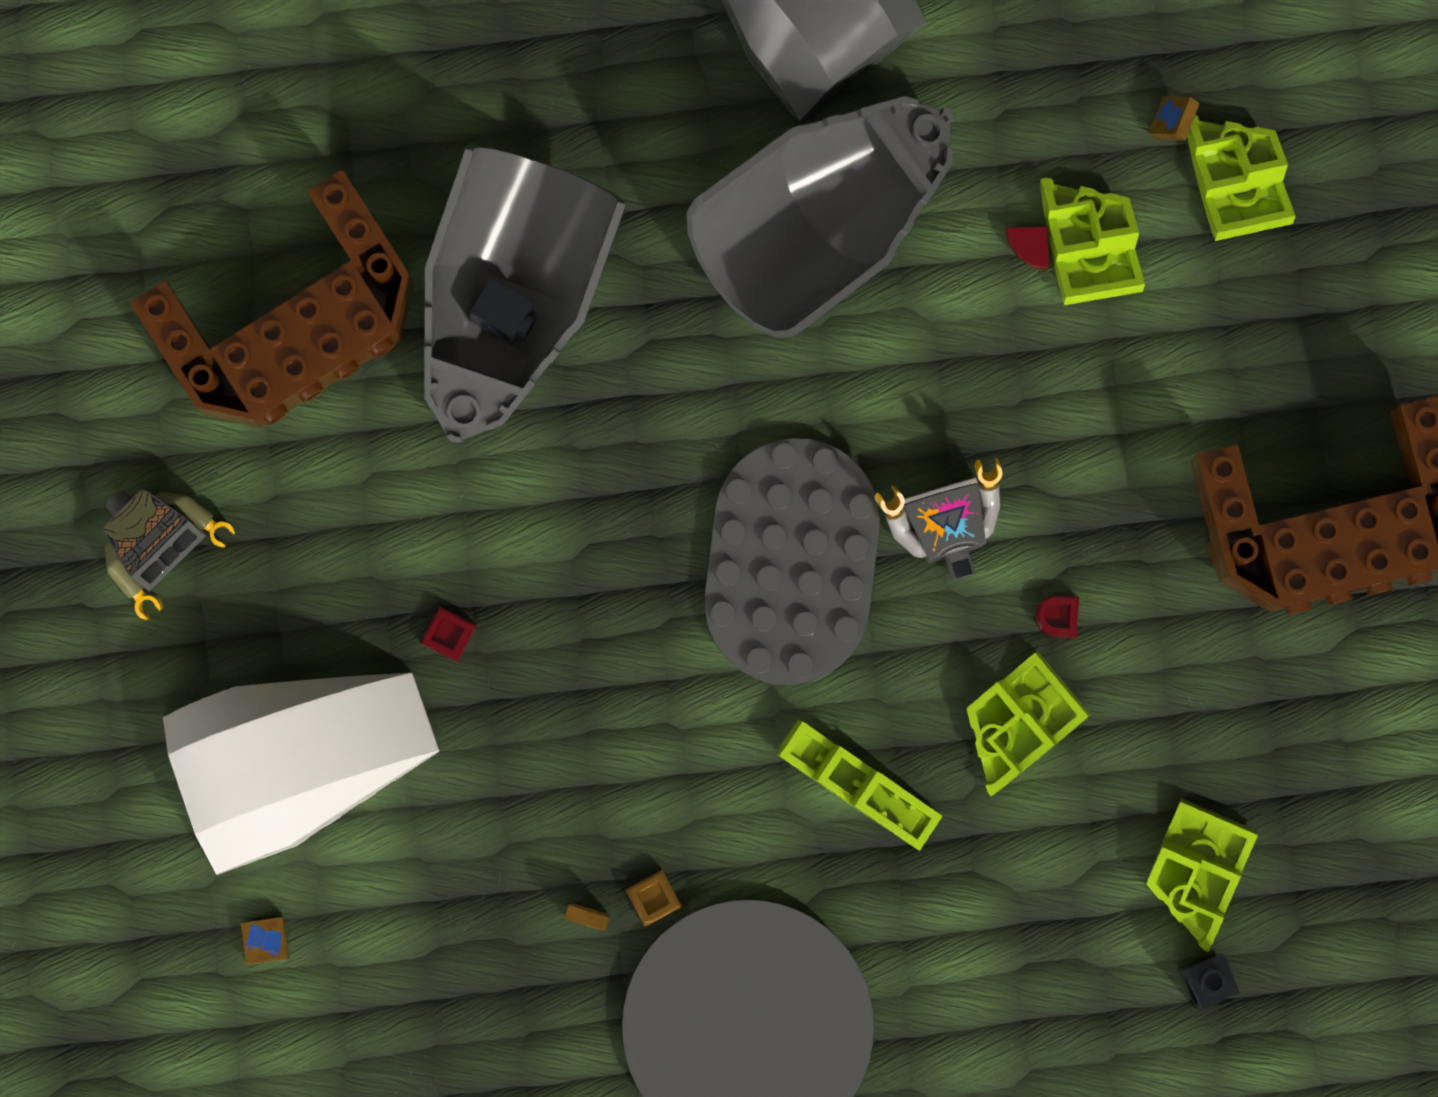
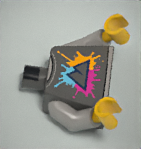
(947, 520)

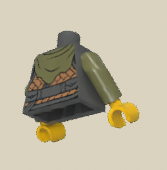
(151, 538)

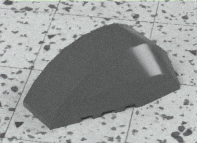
(819, 46)

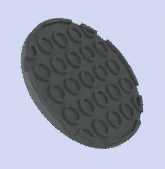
(748, 1007)

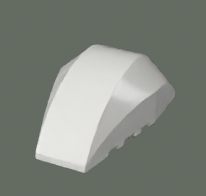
(291, 757)

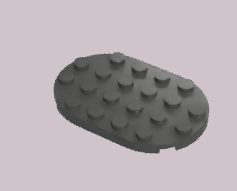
(792, 561)

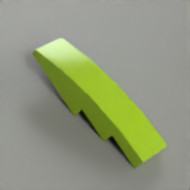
(859, 785)

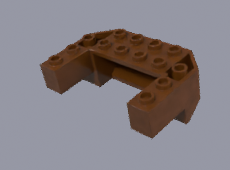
(304, 341)
(1329, 549)

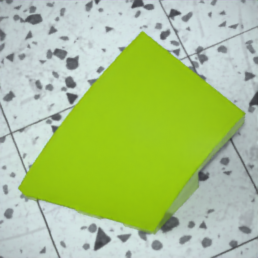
(1240, 177)
(1091, 242)
(1022, 720)
(1200, 868)

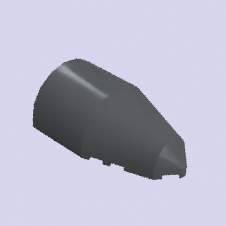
(819, 211)
(532, 233)

